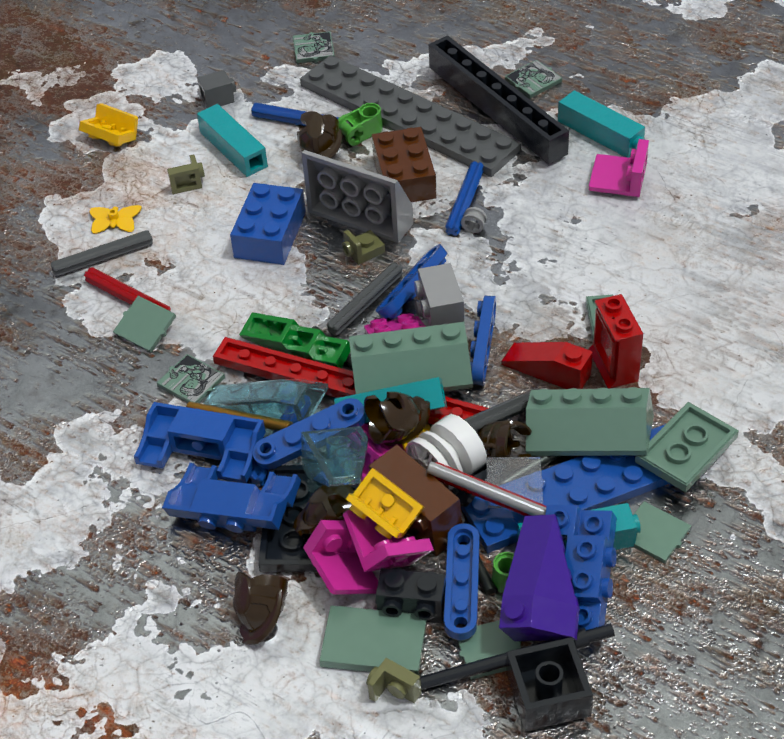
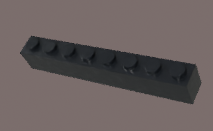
(499, 99)

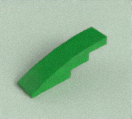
(290, 338)

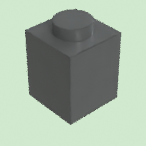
(216, 89)

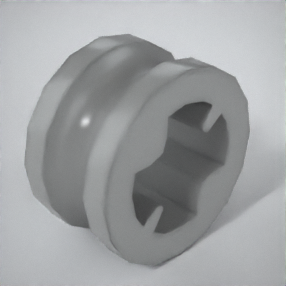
(472, 226)

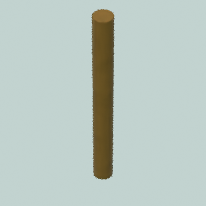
(269, 422)

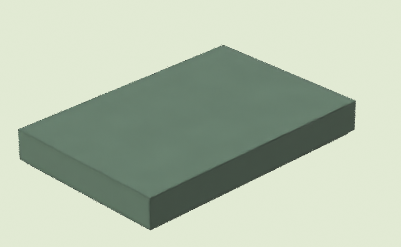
(687, 446)
(365, 637)

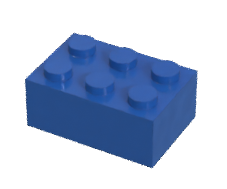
(268, 223)

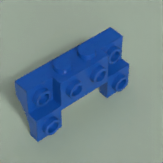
(203, 435)
(231, 503)
(589, 557)

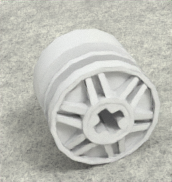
(449, 443)

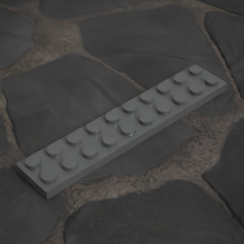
(401, 109)

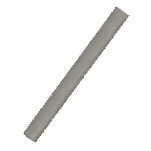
(485, 489)

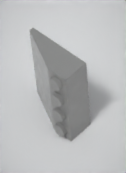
(356, 197)

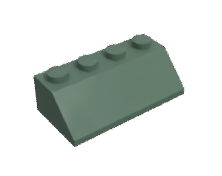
(411, 356)
(589, 422)

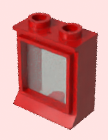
(616, 342)

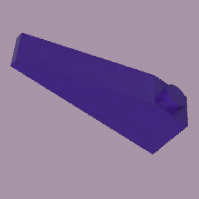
(539, 588)

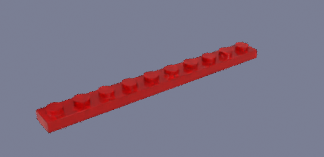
(280, 365)

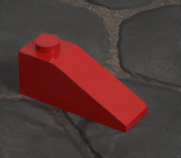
(551, 362)

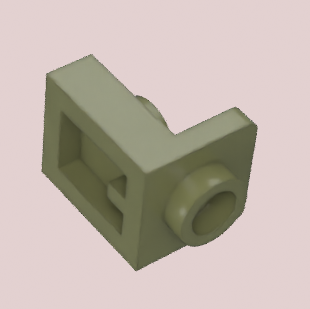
(186, 177)
(362, 246)
(397, 679)

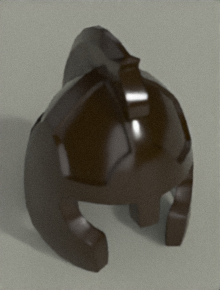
(320, 134)
(396, 418)
(498, 439)
(324, 504)
(258, 604)

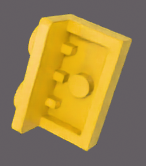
(111, 125)
(384, 504)

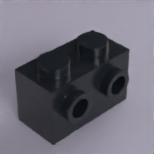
(411, 593)

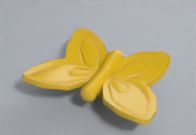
(112, 217)

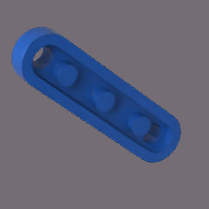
(405, 290)
(483, 331)
(286, 443)
(462, 582)

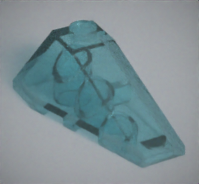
(277, 399)
(334, 455)

